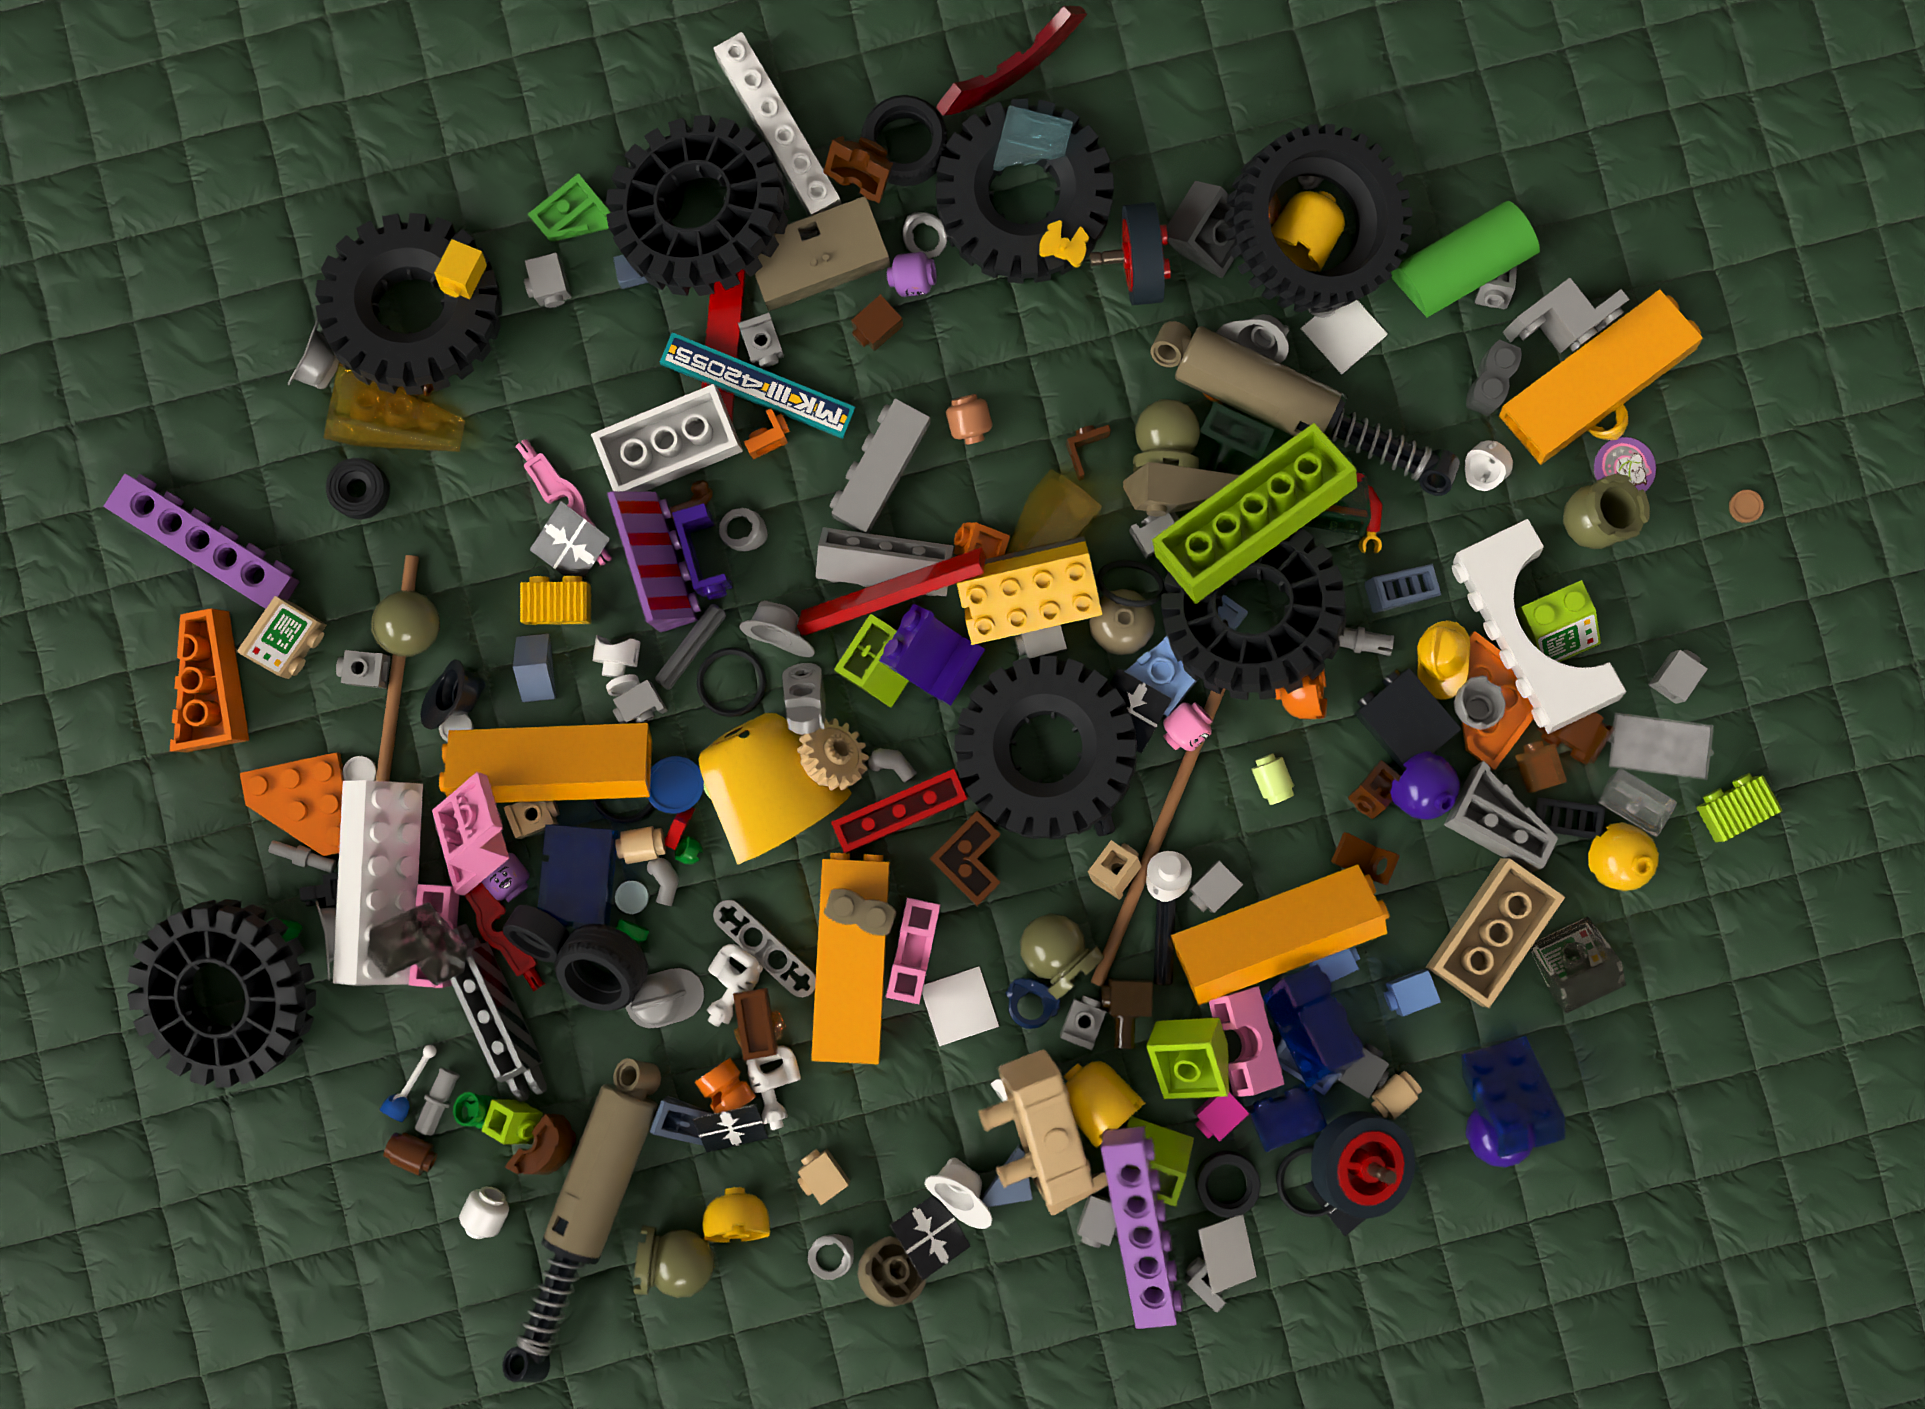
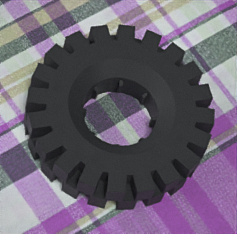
(729, 240)
(1010, 247)
(368, 270)
(1267, 658)
(1055, 690)
(262, 963)

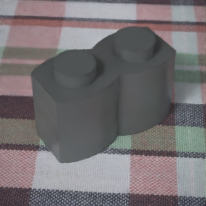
(1493, 378)

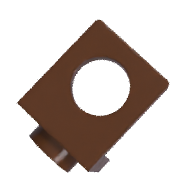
(1084, 436)
(1356, 851)

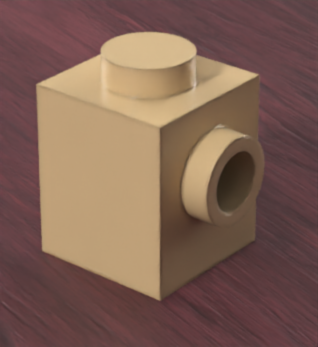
(821, 1176)

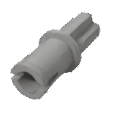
(436, 1101)

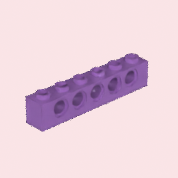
(129, 502)
(1149, 1305)

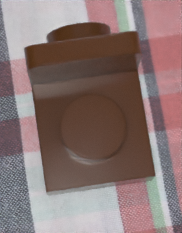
(1375, 790)

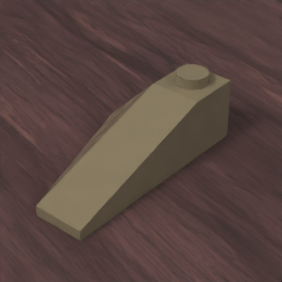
(1172, 488)

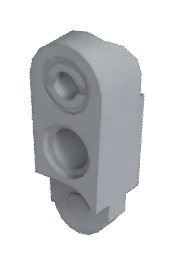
(804, 698)

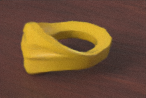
(1615, 432)

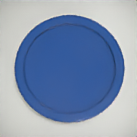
(675, 784)

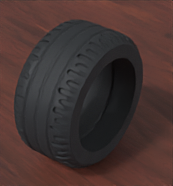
(919, 110)
(611, 949)

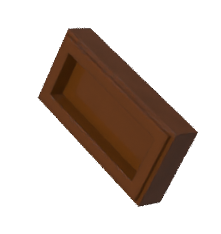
(755, 1024)

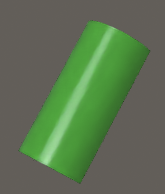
(1467, 258)

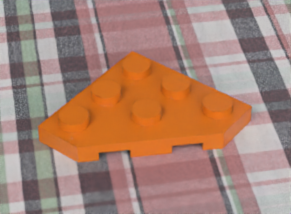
(1495, 742)
(300, 799)

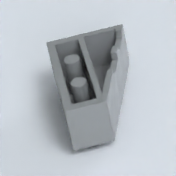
(1499, 821)

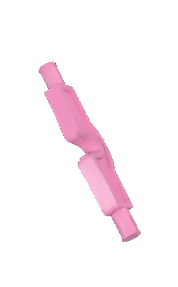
(554, 487)

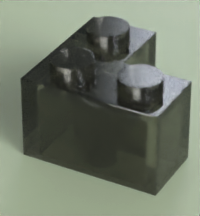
(418, 939)

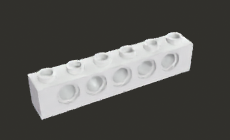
(776, 125)

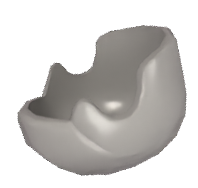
(1479, 703)

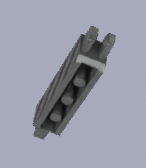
(497, 1019)

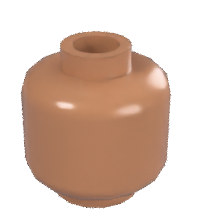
(969, 418)

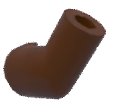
(702, 494)

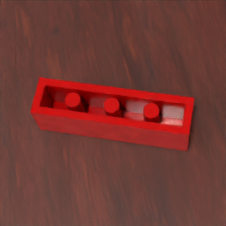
(899, 811)

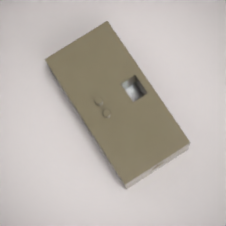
(822, 254)

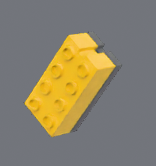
(1030, 591)

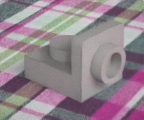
(1498, 291)
(1202, 1287)

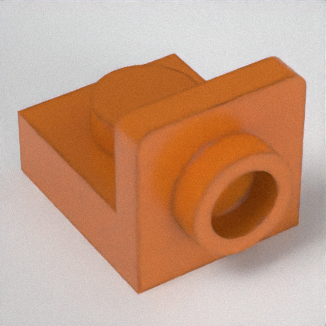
(766, 440)
(975, 535)

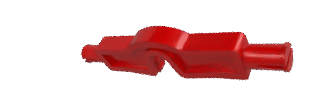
(487, 912)

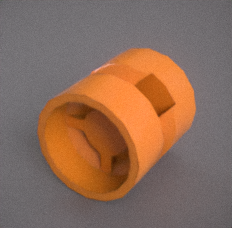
(725, 1087)

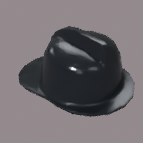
(451, 694)

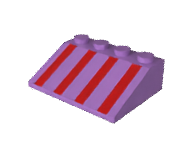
(654, 559)

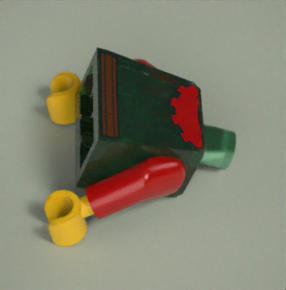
(1354, 514)

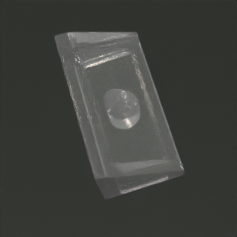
(1637, 802)

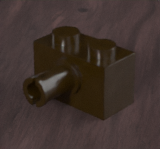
(1127, 1001)

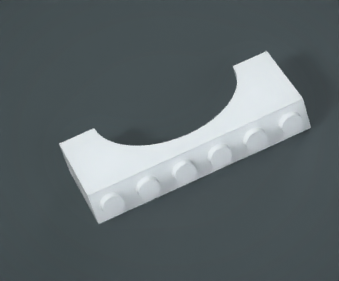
(1554, 689)

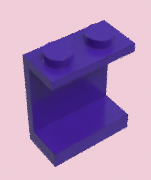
(690, 521)
(931, 655)

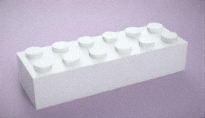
(374, 871)

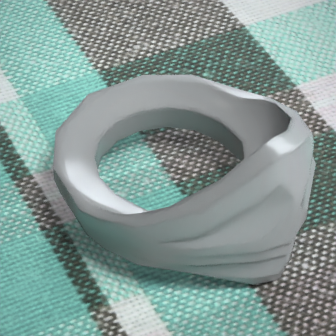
(930, 220)
(755, 539)
(844, 1243)

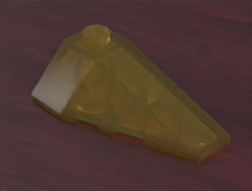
(377, 418)
(1053, 514)

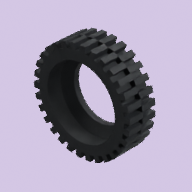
(1372, 197)

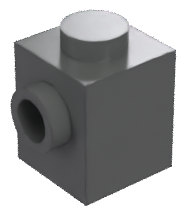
(1367, 1072)

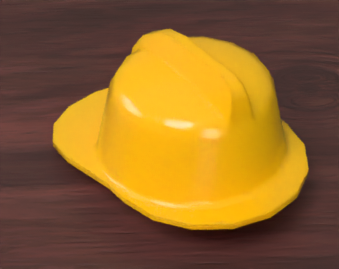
(1443, 659)

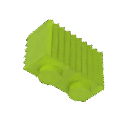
(1739, 807)

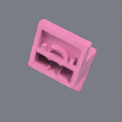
(470, 833)

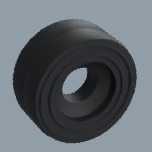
(344, 475)

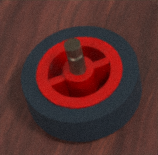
(1140, 253)
(1363, 1164)

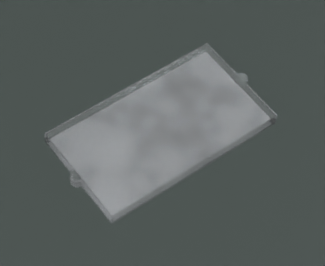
(1661, 746)

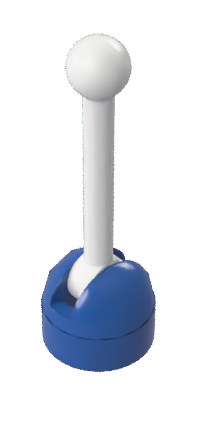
(397, 1105)

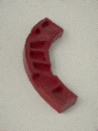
(979, 89)

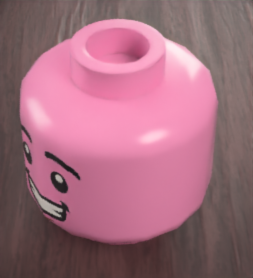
(1187, 726)

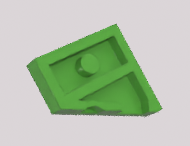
(570, 212)

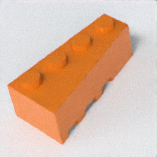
(208, 684)

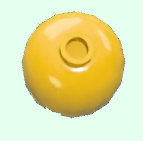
(1623, 857)
(736, 1217)

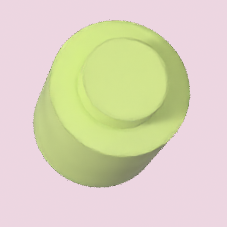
(1273, 778)

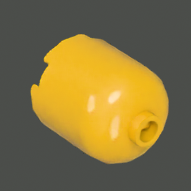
(1309, 229)
(1099, 1099)

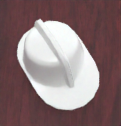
(960, 1192)

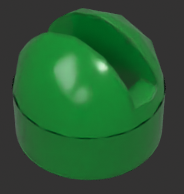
(688, 850)

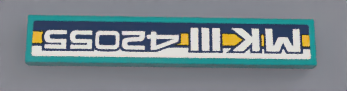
(757, 385)

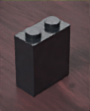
(1405, 717)

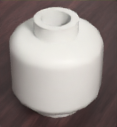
(484, 1212)

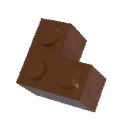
(960, 862)

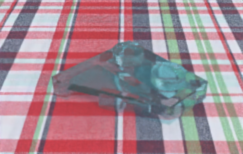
(1031, 137)

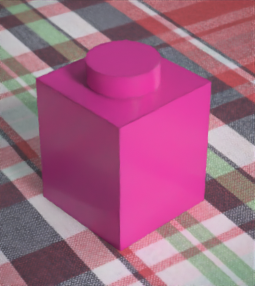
(1219, 1116)

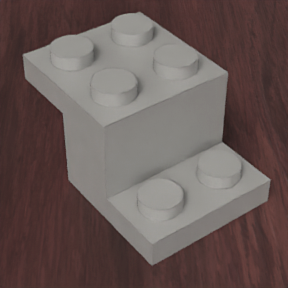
(1566, 317)

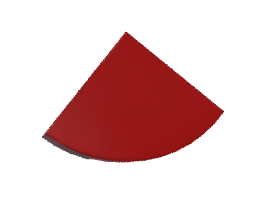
(678, 828)

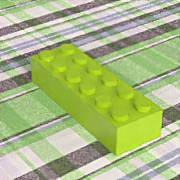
(1255, 512)

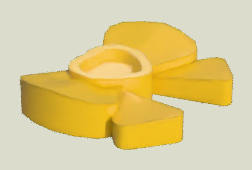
(1062, 248)

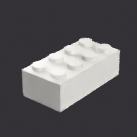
(667, 441)

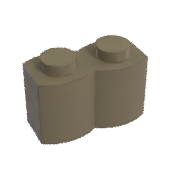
(851, 908)

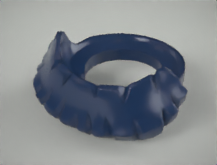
(1019, 989)

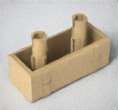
(1045, 1126)

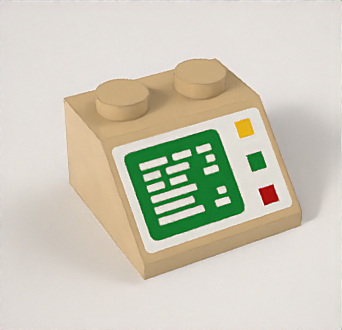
(282, 638)

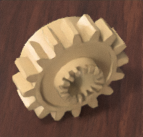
(833, 755)

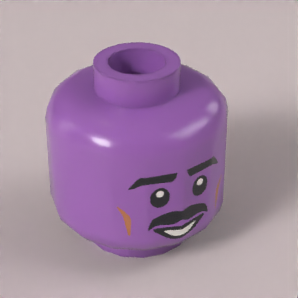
(912, 274)
(507, 880)

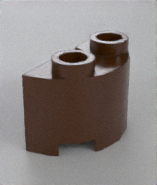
(859, 164)
(1584, 737)
(550, 1149)

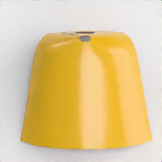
(763, 786)

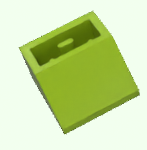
(862, 664)
(1171, 1157)

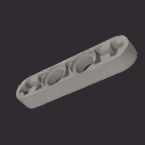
(762, 951)

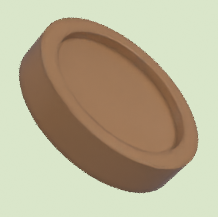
(1746, 506)

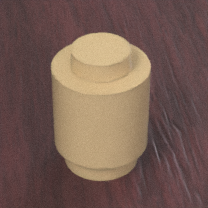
(640, 844)
(1395, 1095)

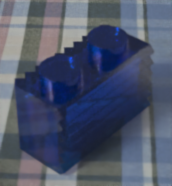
(1287, 1117)

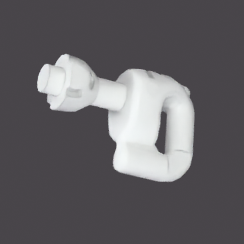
(735, 981)
(766, 1082)

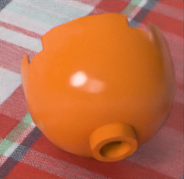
(1306, 701)

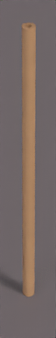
(394, 687)
(1151, 850)

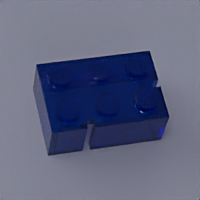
(579, 875)
(1313, 1025)
(1511, 1094)

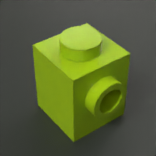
(511, 1121)

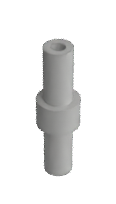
(302, 856)

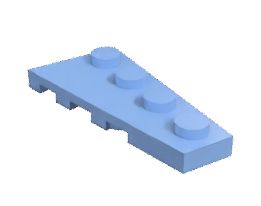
(1163, 671)

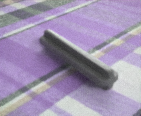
(690, 646)

